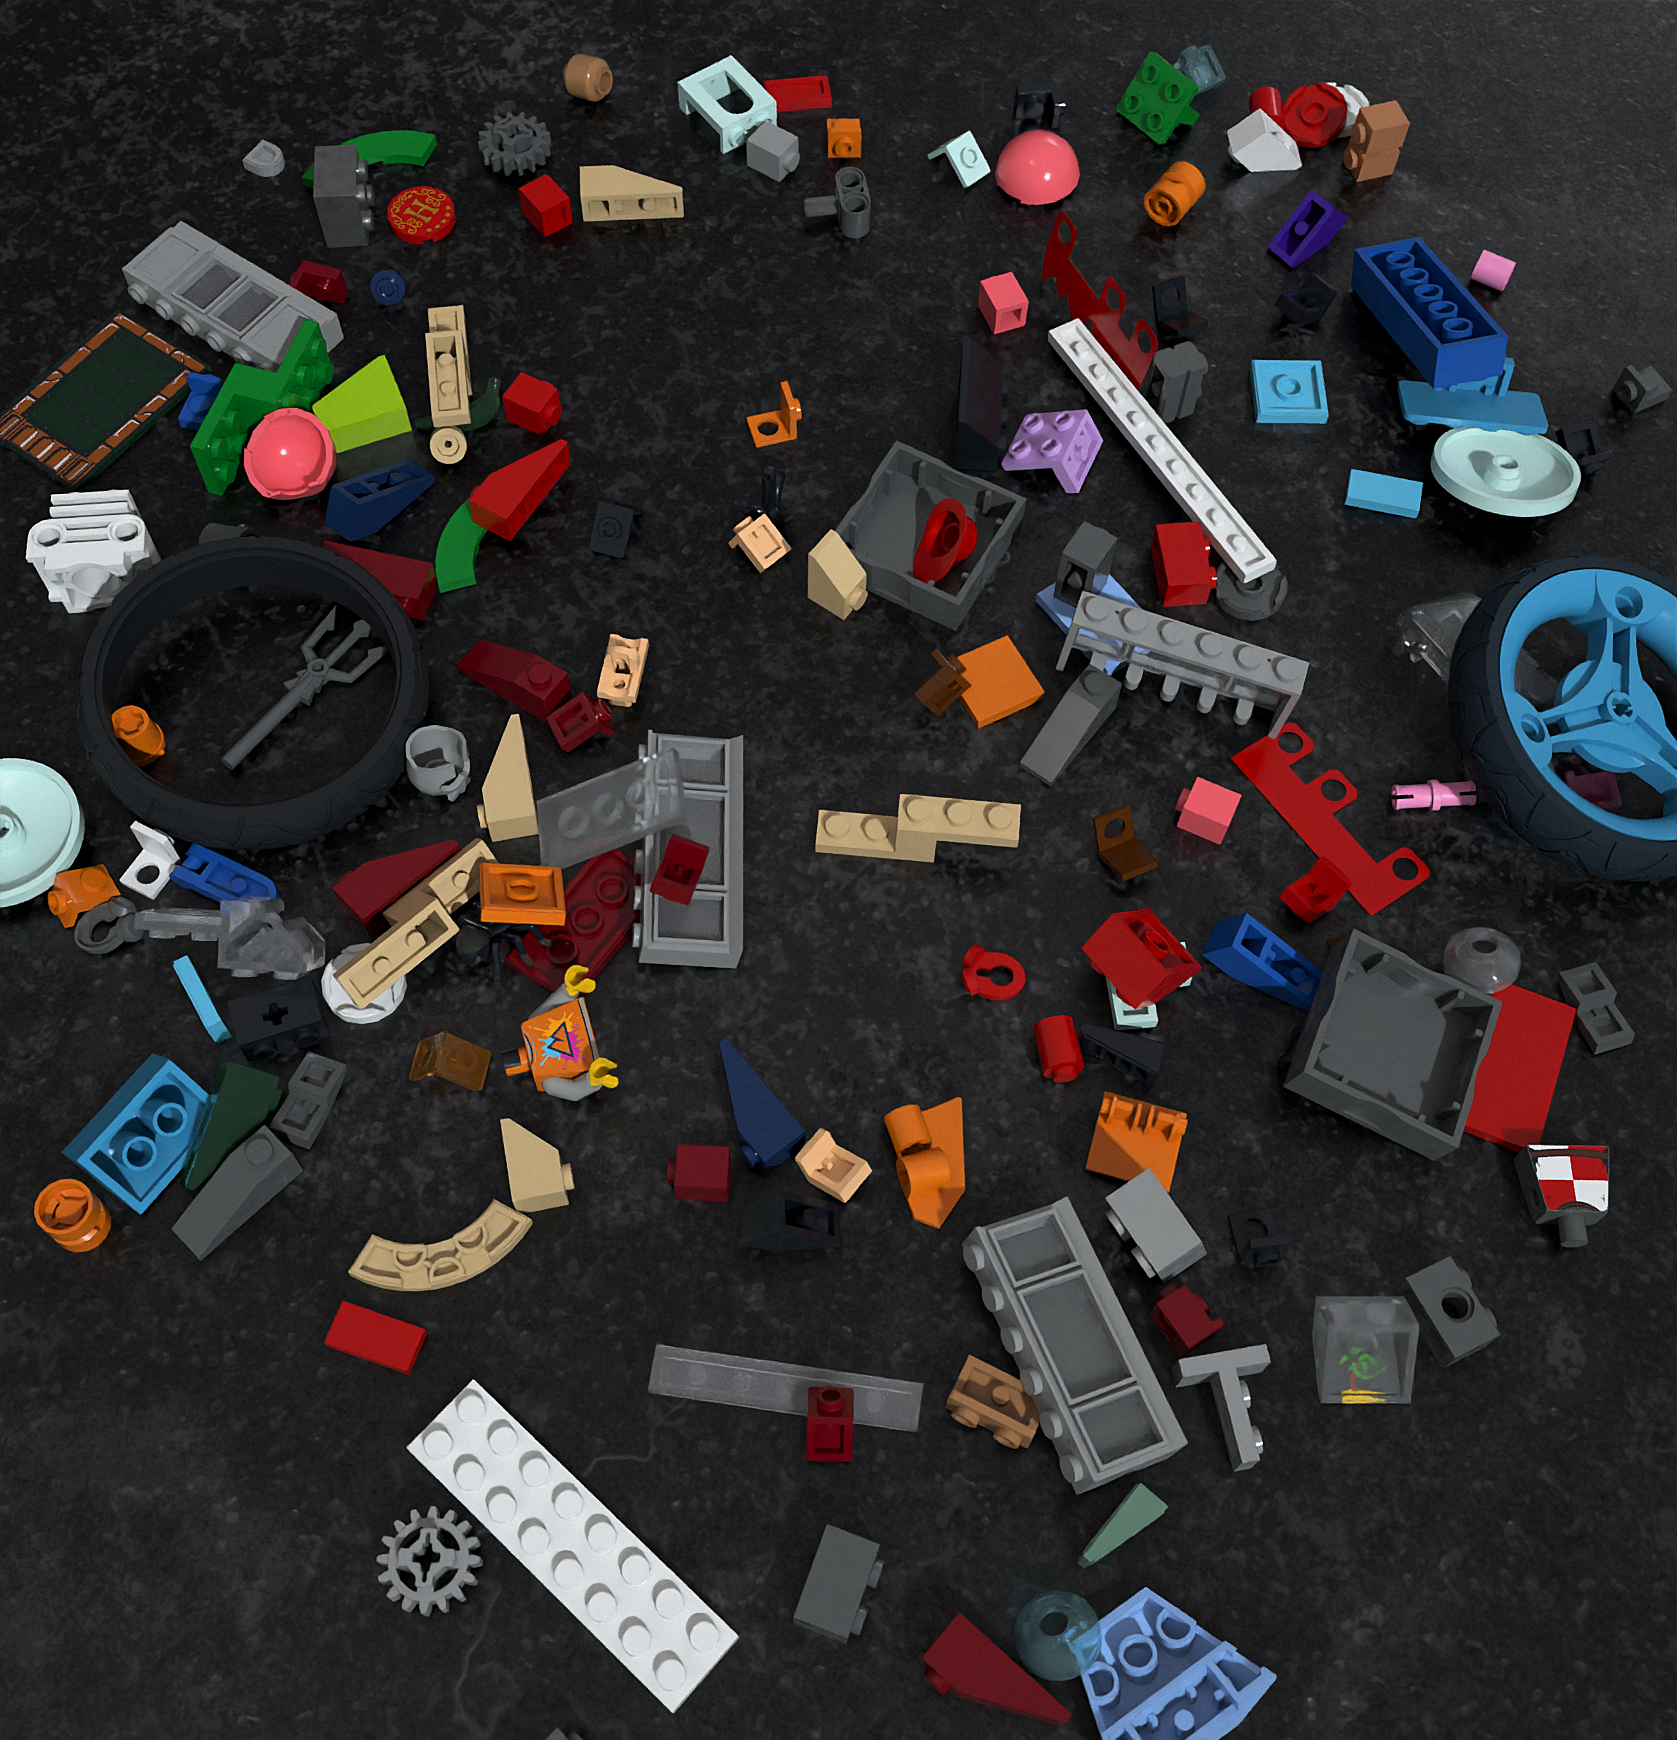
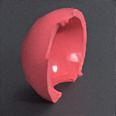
(1037, 168)
(290, 455)

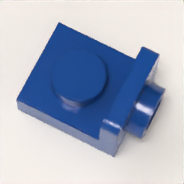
(202, 396)

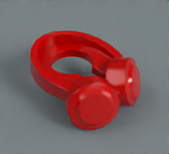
(976, 959)

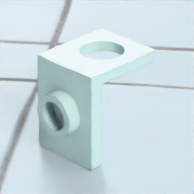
(964, 157)

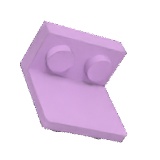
(1056, 441)

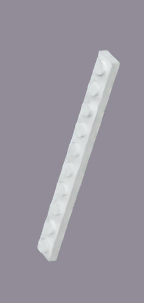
(1162, 451)

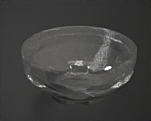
(1482, 971)

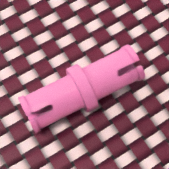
(1433, 795)

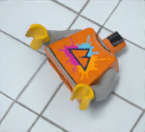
(562, 1044)

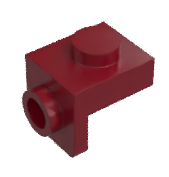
(680, 869)

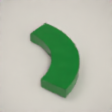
(388, 148)
(458, 551)

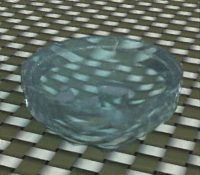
(1061, 1655)

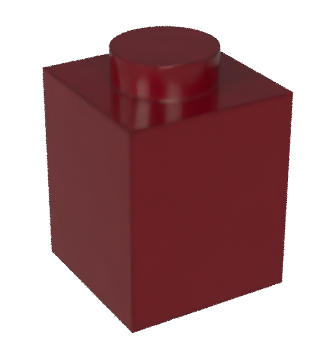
(700, 1173)

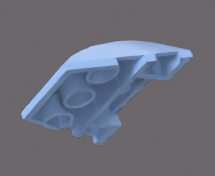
(1168, 1676)

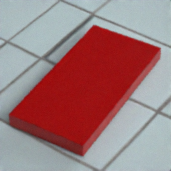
(1520, 1069)

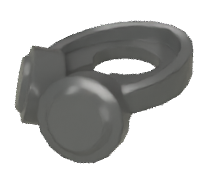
(122, 932)

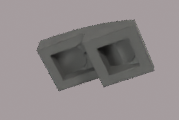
(1596, 1013)
(310, 1100)

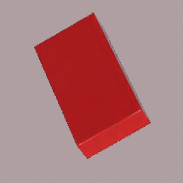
(800, 93)
(375, 1337)

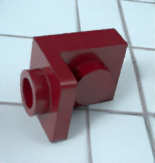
(320, 282)
(580, 720)
(830, 1424)

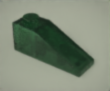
(231, 1114)

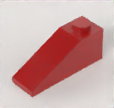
(517, 490)

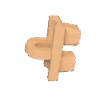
(628, 659)

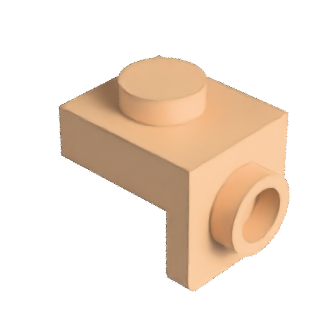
(831, 1166)

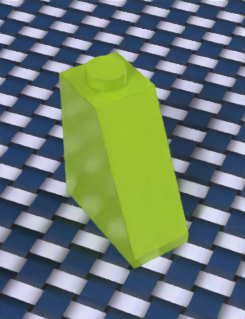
(364, 408)

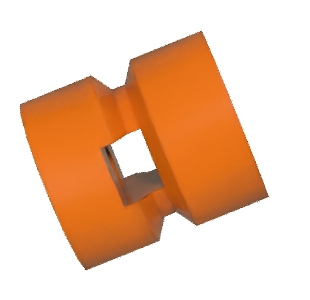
(1174, 193)
(72, 1215)

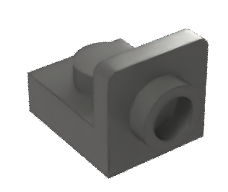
(1641, 388)

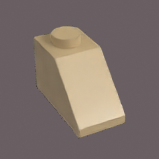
(835, 576)
(534, 1170)

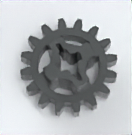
(514, 143)

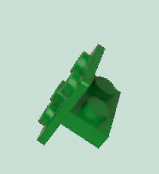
(1159, 99)

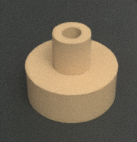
(450, 451)

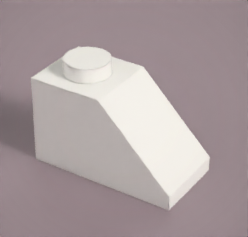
(1262, 145)

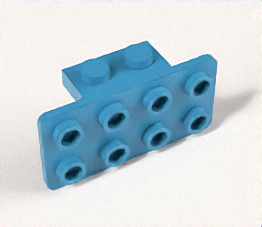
(1474, 404)

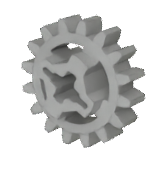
(409, 1560)

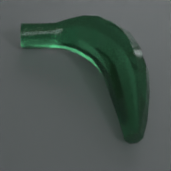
(481, 410)

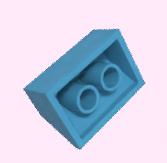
(142, 1133)

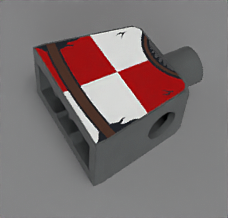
(1565, 1187)

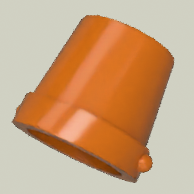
(138, 735)

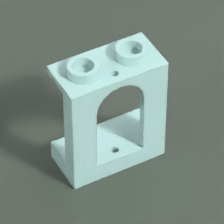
(716, 81)

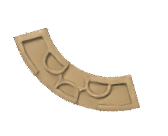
(442, 1263)

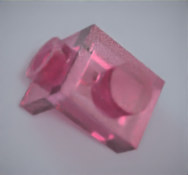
(1596, 788)

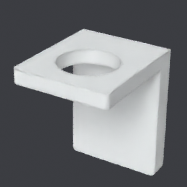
(156, 852)

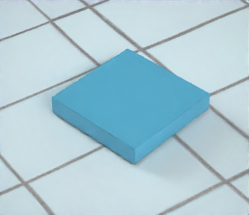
(1288, 391)

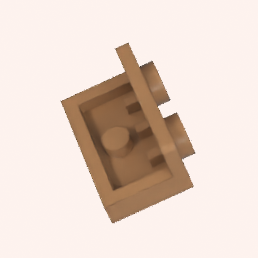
(995, 1402)

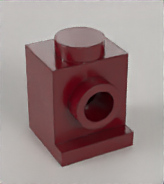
(1184, 1319)

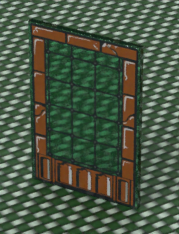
(97, 400)

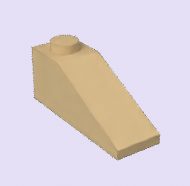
(626, 195)
(508, 789)

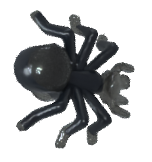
(491, 941)

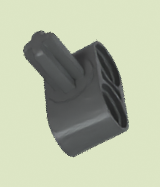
(849, 203)

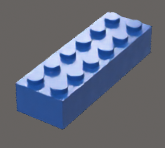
(1428, 312)

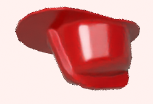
(945, 542)

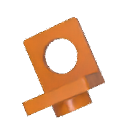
(785, 419)

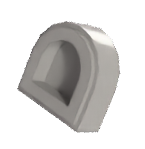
(265, 160)

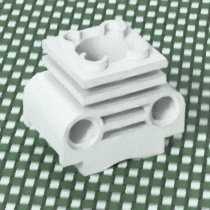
(90, 548)

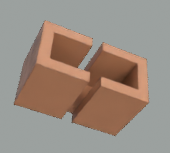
(1375, 141)

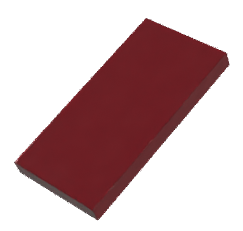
(595, 923)

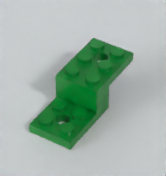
(255, 393)

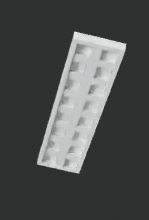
(574, 1545)

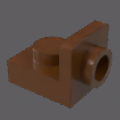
(945, 686)

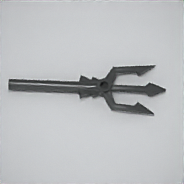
(307, 683)

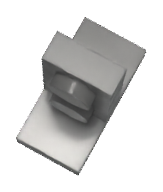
(1230, 1396)

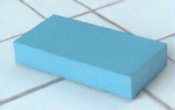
(1383, 493)
(201, 999)

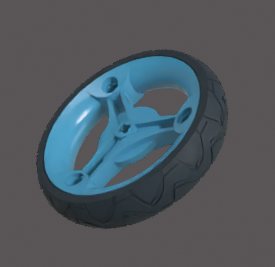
(1599, 705)

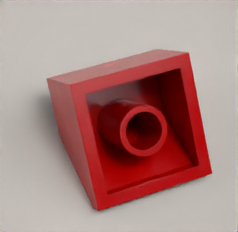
(1140, 957)

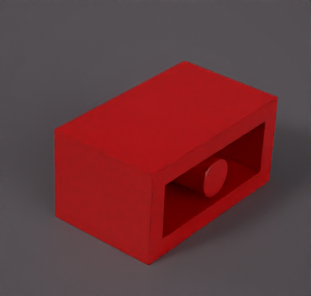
(1182, 564)

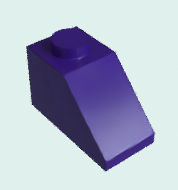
(1307, 229)

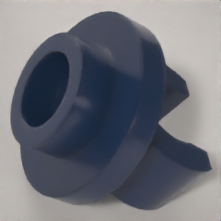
(387, 287)

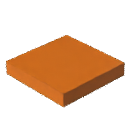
(998, 682)
(521, 894)

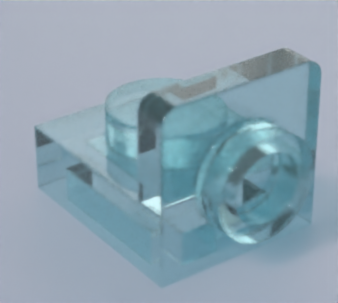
(1201, 67)

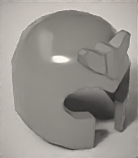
(438, 761)

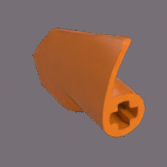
(929, 1158)

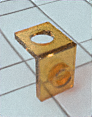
(452, 1060)

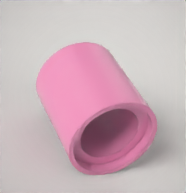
(1493, 270)

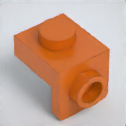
(80, 892)

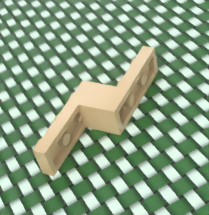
(448, 366)
(917, 828)
(418, 925)

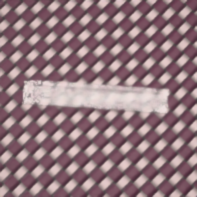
(780, 1386)

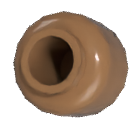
(587, 77)

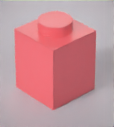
(1002, 302)
(1207, 810)

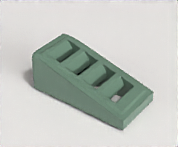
(1130, 1517)

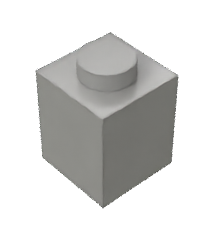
(772, 151)

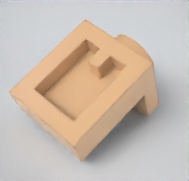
(760, 541)

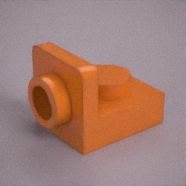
(843, 138)

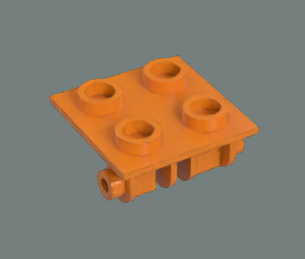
(1135, 1138)

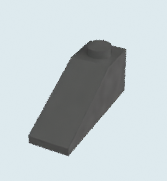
(1072, 724)
(237, 1191)

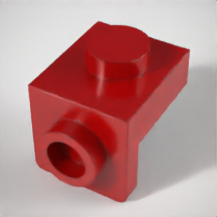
(1316, 891)

